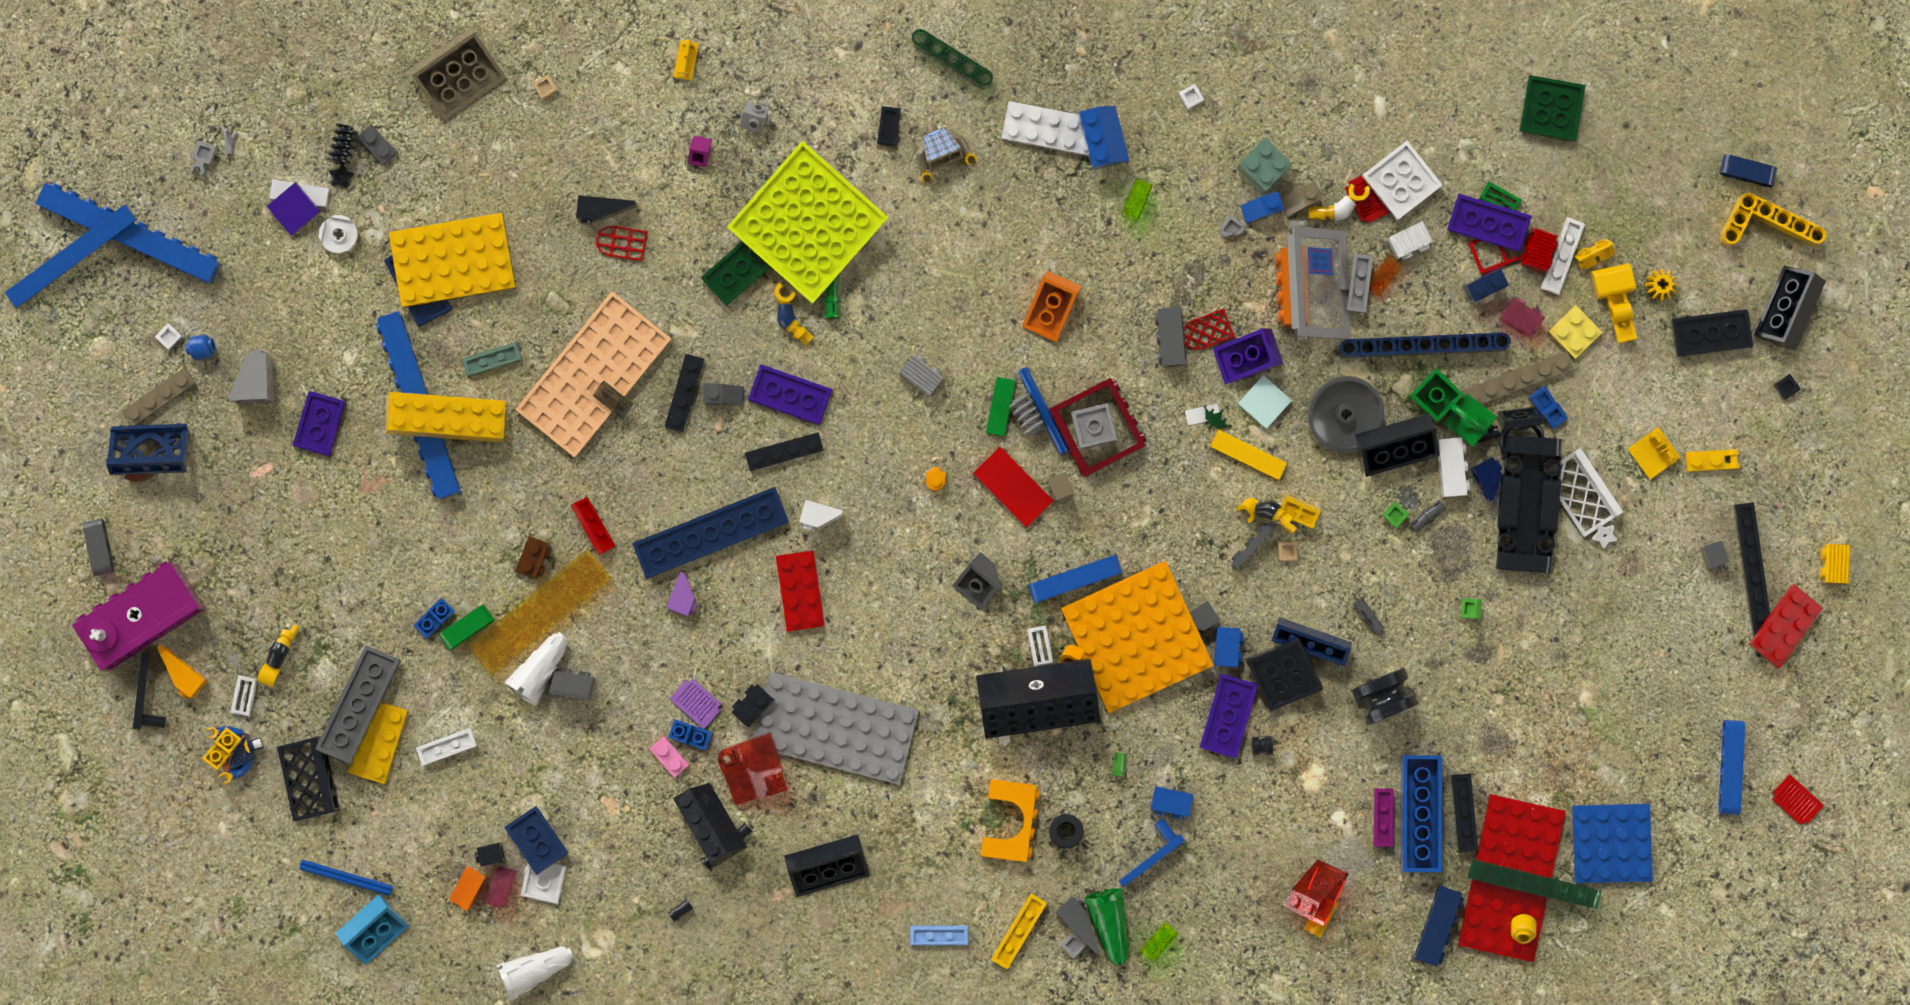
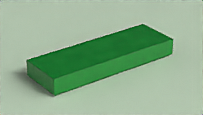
(1000, 406)

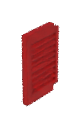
(1370, 208)
(1796, 800)

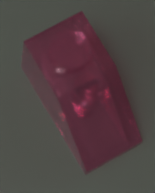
(501, 887)

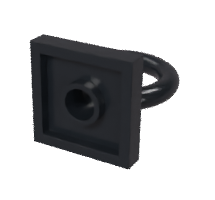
(1519, 420)

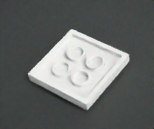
(1402, 180)

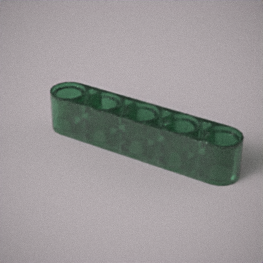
(956, 67)

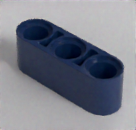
(1748, 170)

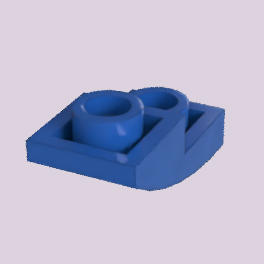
(434, 618)
(690, 734)

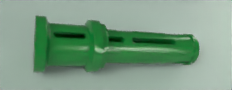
(832, 301)

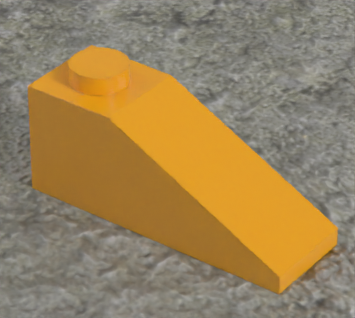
(183, 676)

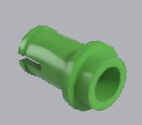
(1119, 764)

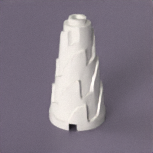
(533, 675)
(527, 972)

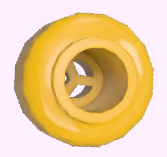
(1523, 928)

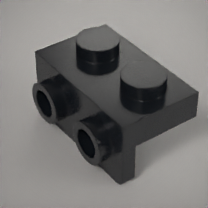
(752, 705)

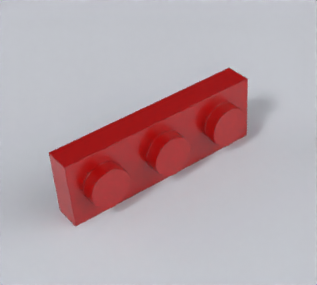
(593, 525)

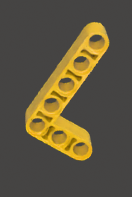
(1771, 219)

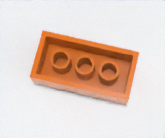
(1283, 295)

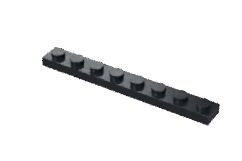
(1752, 565)

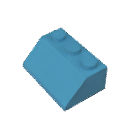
(372, 929)

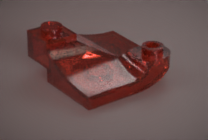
(753, 769)

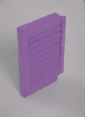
(696, 702)

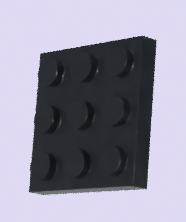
(1284, 674)

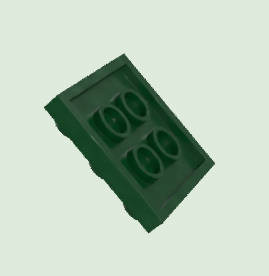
(1552, 108)

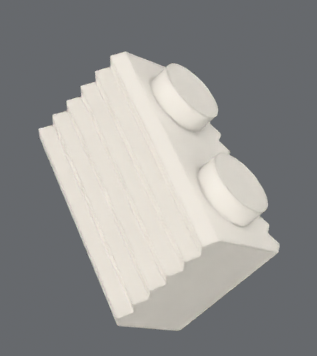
(1409, 241)

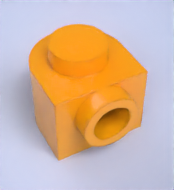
(935, 479)
(1072, 653)

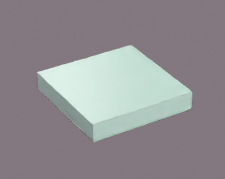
(1264, 402)

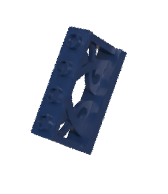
(153, 464)

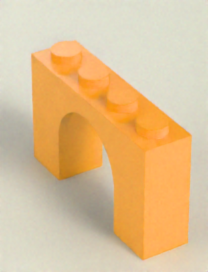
(1017, 847)

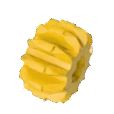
(1653, 284)

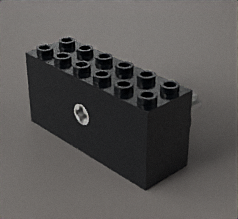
(1037, 699)

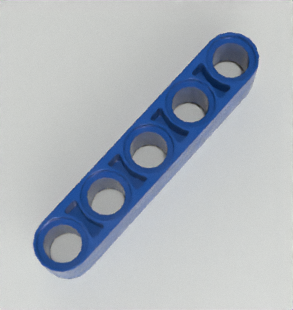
(1075, 578)
(1731, 767)

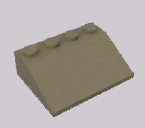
(457, 73)

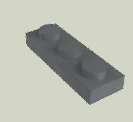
(1252, 544)

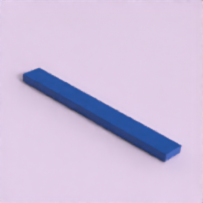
(71, 255)

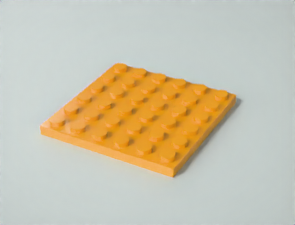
(1137, 636)

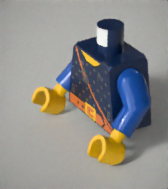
(242, 757)

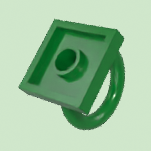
(1470, 419)

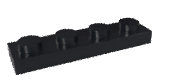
(684, 393)
(784, 451)
(1464, 812)

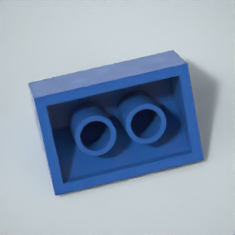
(1103, 136)

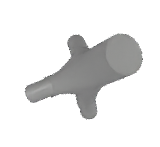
(228, 140)

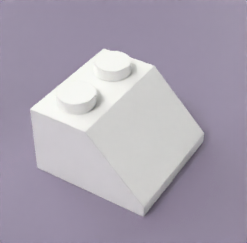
(818, 516)

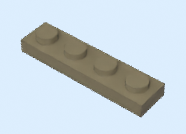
(158, 397)

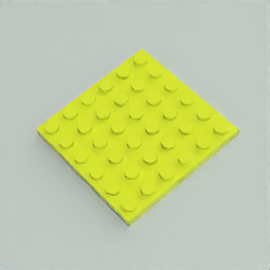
(807, 222)

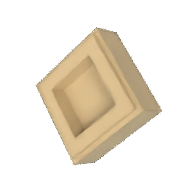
(545, 87)
(1287, 551)

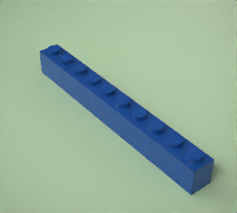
(135, 236)
(410, 380)

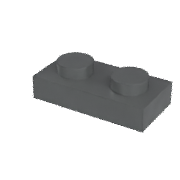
(377, 144)

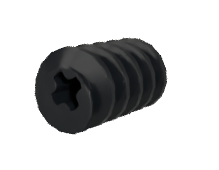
(342, 145)

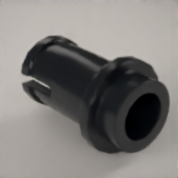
(1493, 432)
(680, 910)

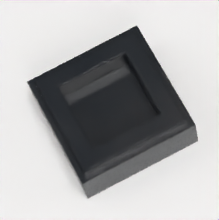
(1787, 386)

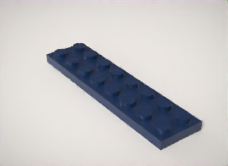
(710, 532)

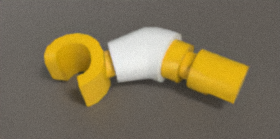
(1341, 209)

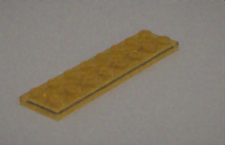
(540, 611)

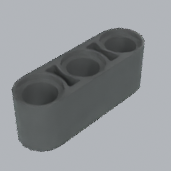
(98, 547)

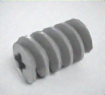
(1026, 414)

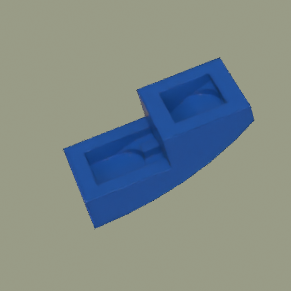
(1548, 407)

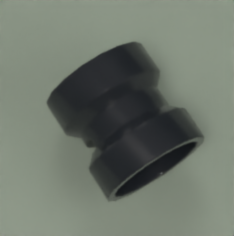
(1262, 745)

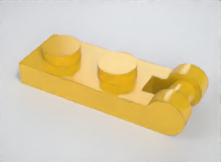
(1711, 460)

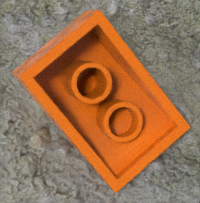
(1051, 306)

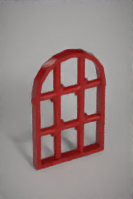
(630, 239)

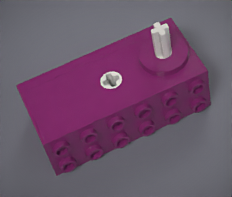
(116, 634)

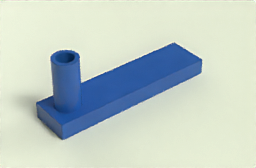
(1172, 842)

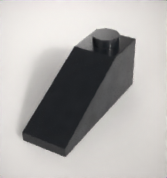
(596, 209)

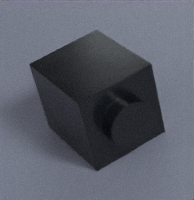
(490, 854)

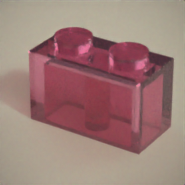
(1522, 317)

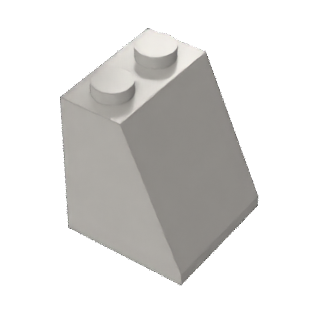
(254, 380)

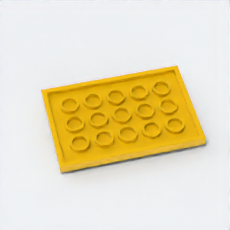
(451, 260)

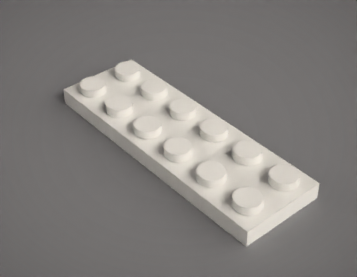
(1044, 128)

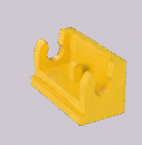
(1301, 511)

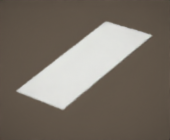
(1197, 415)

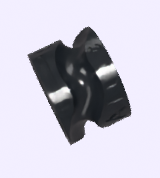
(1385, 696)

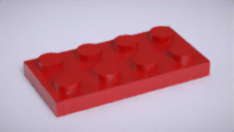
(800, 591)
(1785, 626)

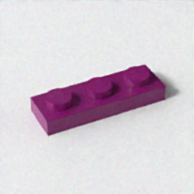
(1383, 817)

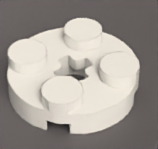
(330, 241)

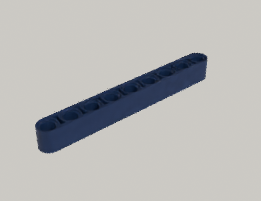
(1433, 340)

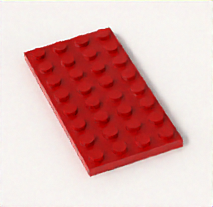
(1518, 838)

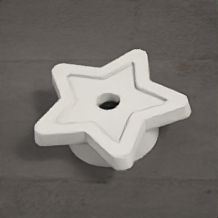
(1604, 530)

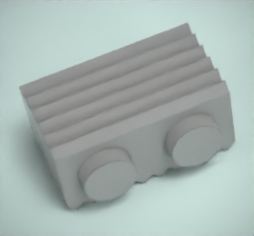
(921, 375)

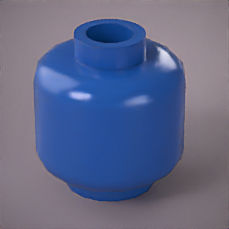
(200, 347)

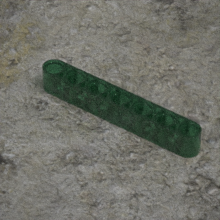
(1534, 884)

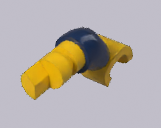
(786, 317)

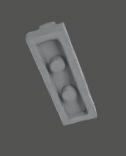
(1359, 283)

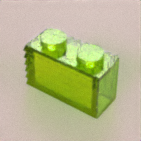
(1136, 200)
(1158, 941)

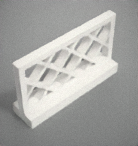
(1598, 485)

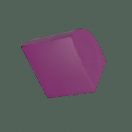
(699, 151)

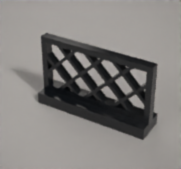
(324, 775)

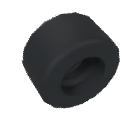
(1066, 819)

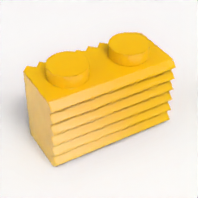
(1835, 564)

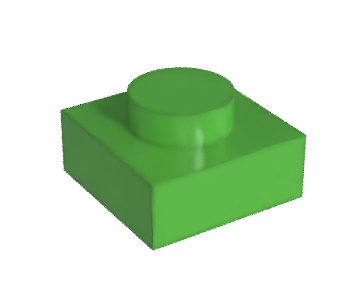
(1395, 514)
(1471, 608)

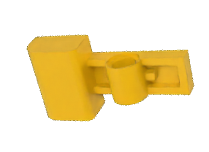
(1613, 285)

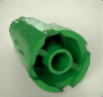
(1110, 921)

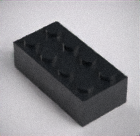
(1397, 445)

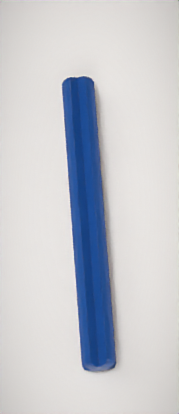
(1043, 410)
(346, 877)

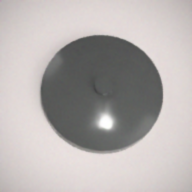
(1344, 409)

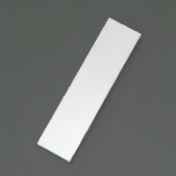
(1562, 256)

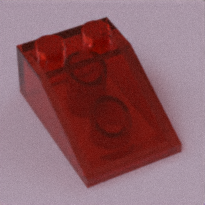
(1317, 892)

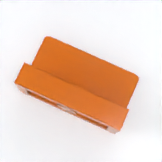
(468, 888)

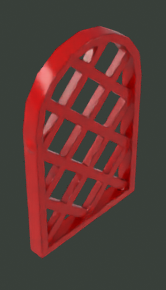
(1214, 328)

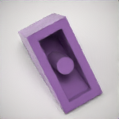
(682, 597)

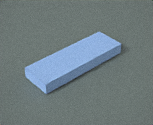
(938, 935)

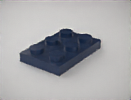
(536, 840)

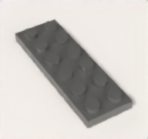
(358, 705)

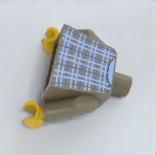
(940, 149)

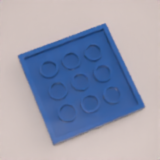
(1612, 843)

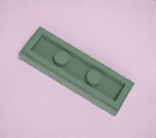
(492, 359)

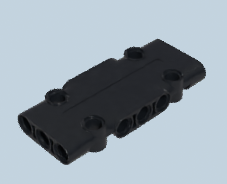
(1529, 504)

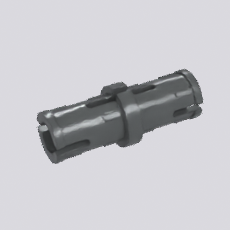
(1427, 516)
(1368, 616)

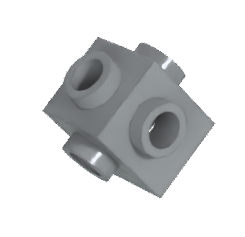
(755, 117)

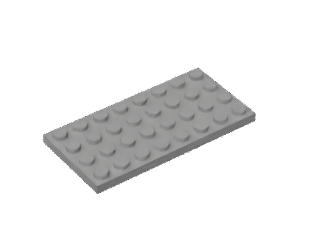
(837, 728)

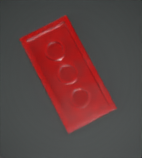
(1013, 487)

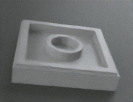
(1094, 426)

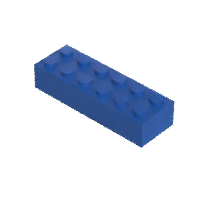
(1421, 813)

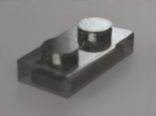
(613, 400)

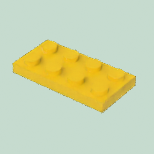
(380, 744)

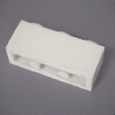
(1453, 468)

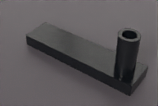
(139, 718)

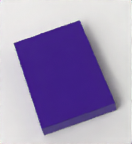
(319, 423)

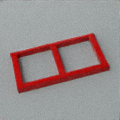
(1506, 261)

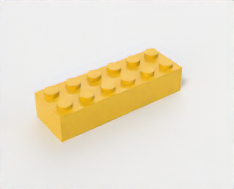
(445, 417)

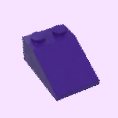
(1248, 355)

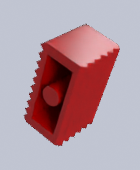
(1539, 250)

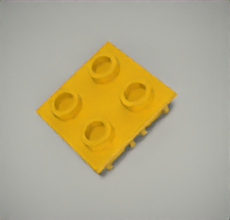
(1654, 453)

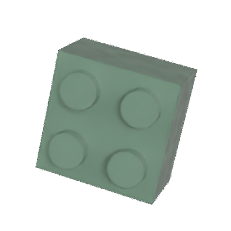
(1264, 165)

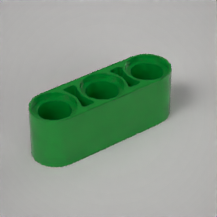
(466, 627)

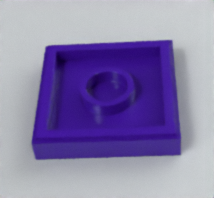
(293, 208)

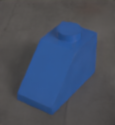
(1262, 207)

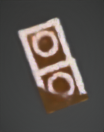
(1384, 274)

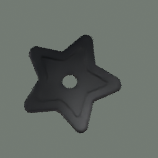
(341, 171)

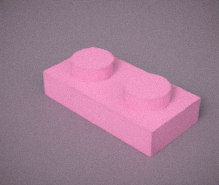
(669, 757)

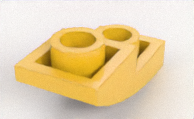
(222, 749)

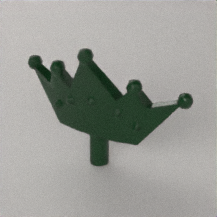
(1215, 419)

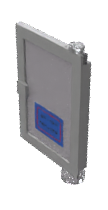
(1318, 282)

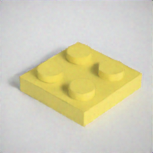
(1575, 332)

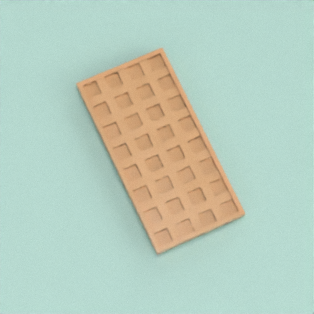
(610, 347)

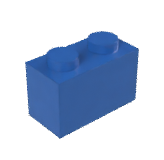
(1227, 647)
(1171, 802)

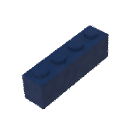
(1314, 641)
(1437, 925)

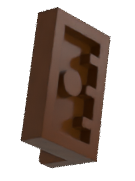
(533, 558)

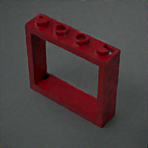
(1130, 419)

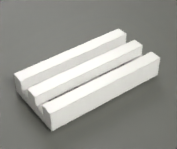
(1036, 630)
(251, 697)

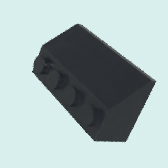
(1790, 307)
(710, 823)
(827, 865)

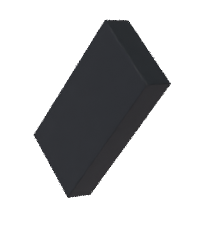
(888, 126)

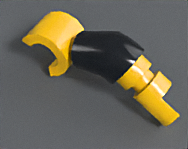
(1269, 510)
(276, 657)

